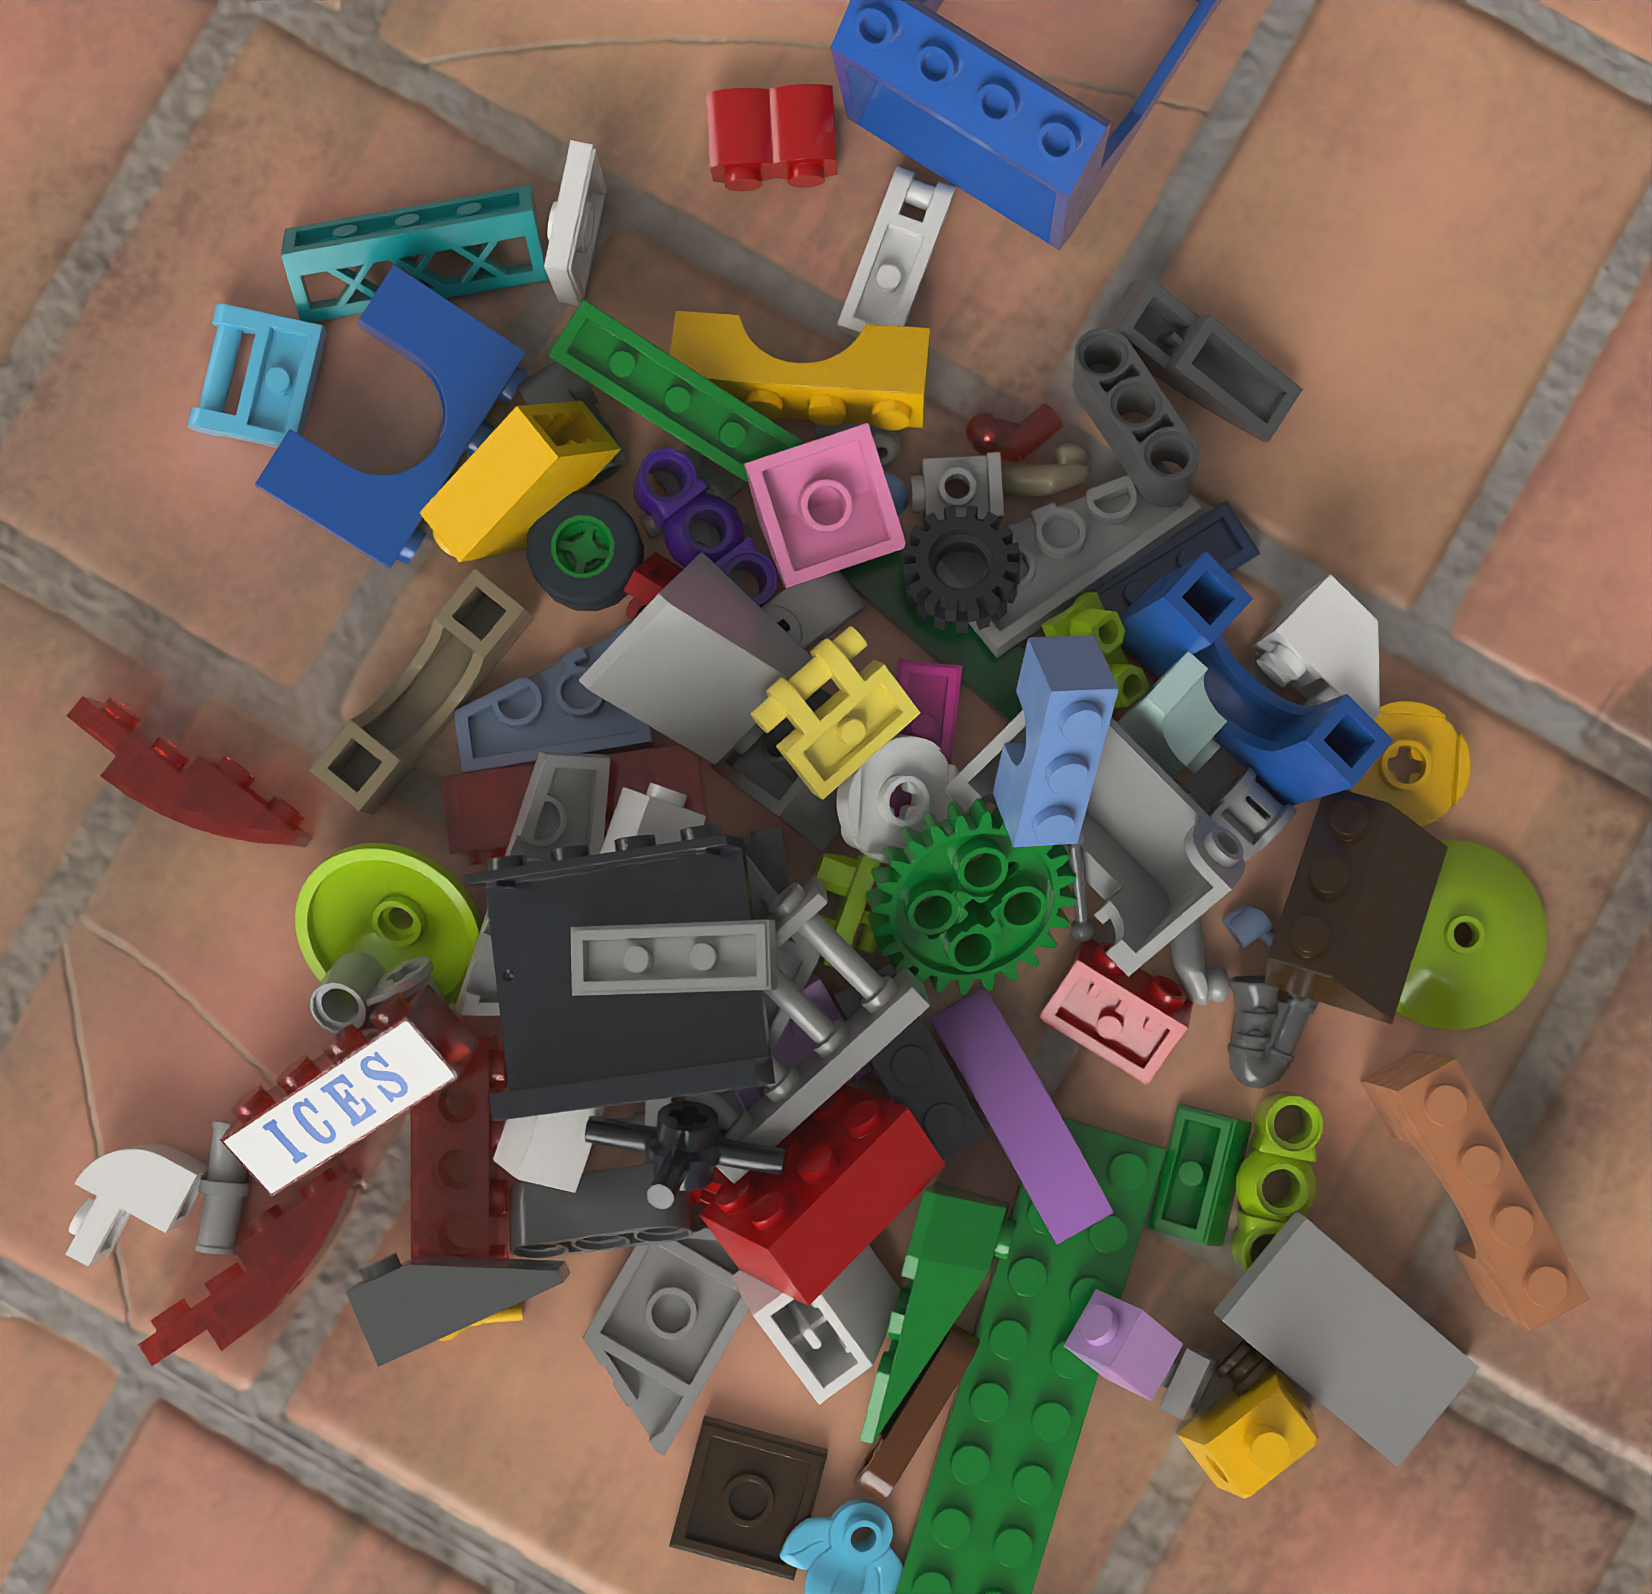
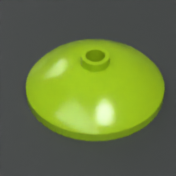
(354, 907)
(1493, 973)

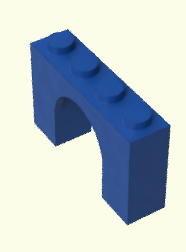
(469, 371)
(1290, 746)

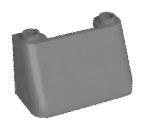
(1143, 845)

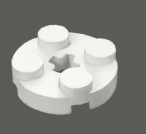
(865, 795)

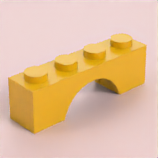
(871, 382)

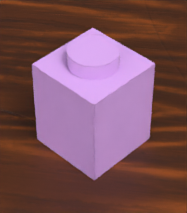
(1123, 1344)

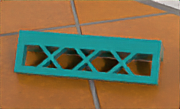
(412, 232)

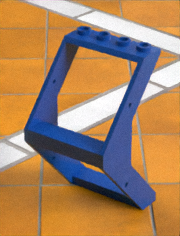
(984, 115)

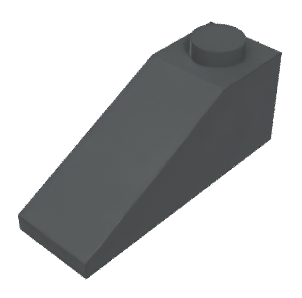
(437, 1295)

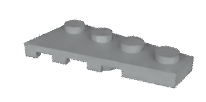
(1071, 553)
(559, 810)

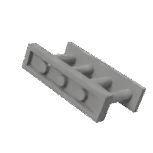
(837, 1046)

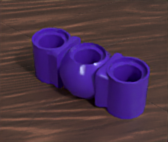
(694, 504)

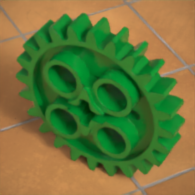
(967, 899)

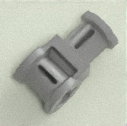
(1250, 813)

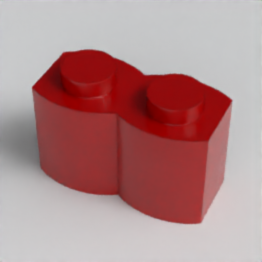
(772, 135)

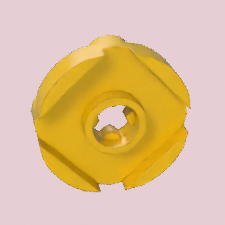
(1441, 757)

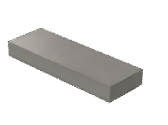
(674, 958)

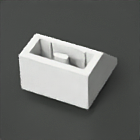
(1325, 648)
(837, 1332)

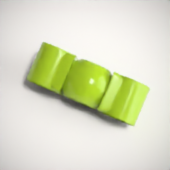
(1272, 1154)

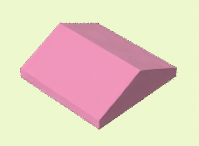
(824, 505)

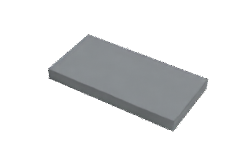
(1346, 1338)

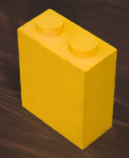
(518, 477)

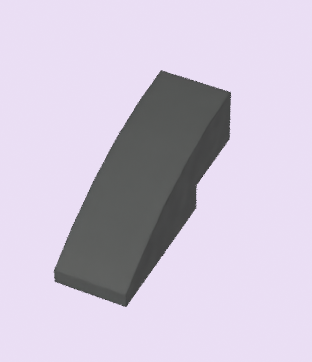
(1203, 359)

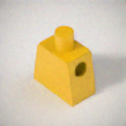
(1253, 1435)

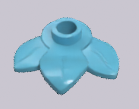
(837, 1562)

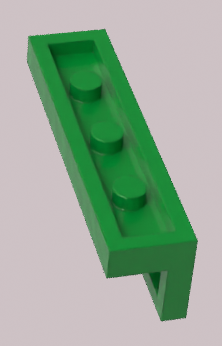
(666, 391)

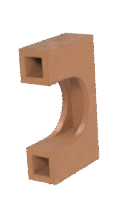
(1512, 1247)

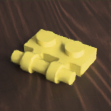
(848, 726)

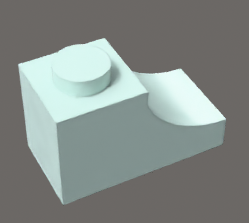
(1176, 719)

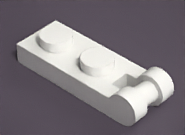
(896, 254)

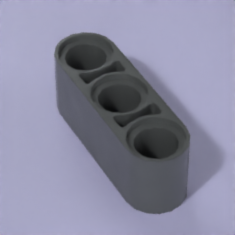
(1135, 390)
(602, 1215)

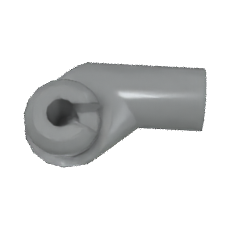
(1190, 966)

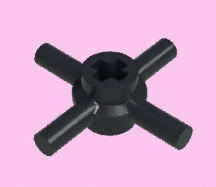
(684, 1148)

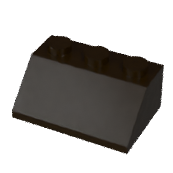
(1356, 907)

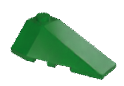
(945, 1264)

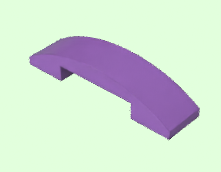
(1021, 1115)

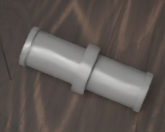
(222, 1197)

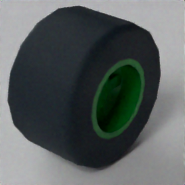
(575, 534)

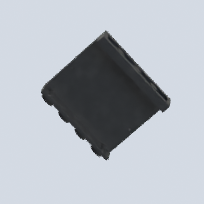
(617, 1047)

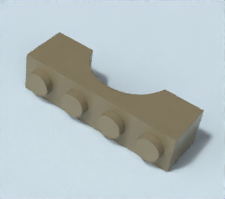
(396, 731)

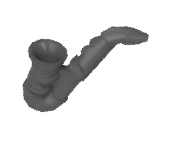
(1264, 1030)

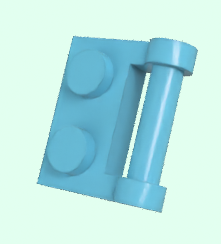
(276, 382)

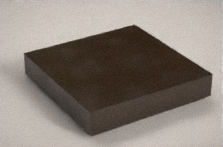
(746, 1495)

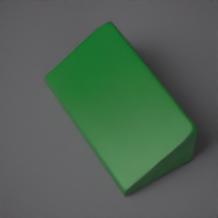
(1199, 1175)

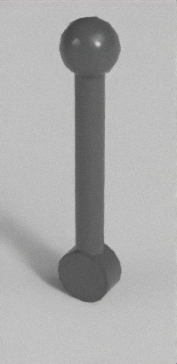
(1082, 928)

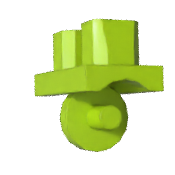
(1088, 617)
(850, 880)

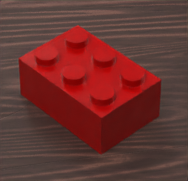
(841, 1186)

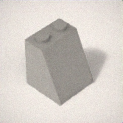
(697, 663)

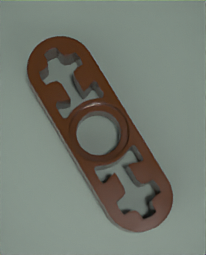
(916, 1413)

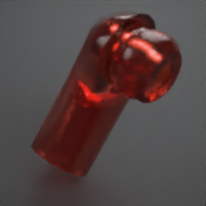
(1013, 439)

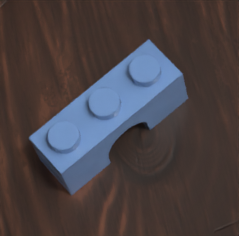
(1067, 714)

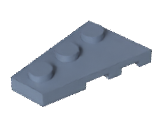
(546, 715)

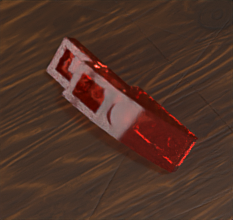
(204, 796)
(277, 1260)

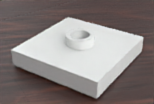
(575, 223)

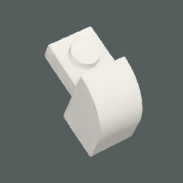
(141, 1181)

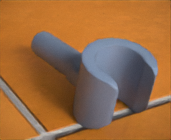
(1248, 925)

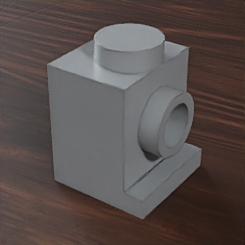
(979, 473)

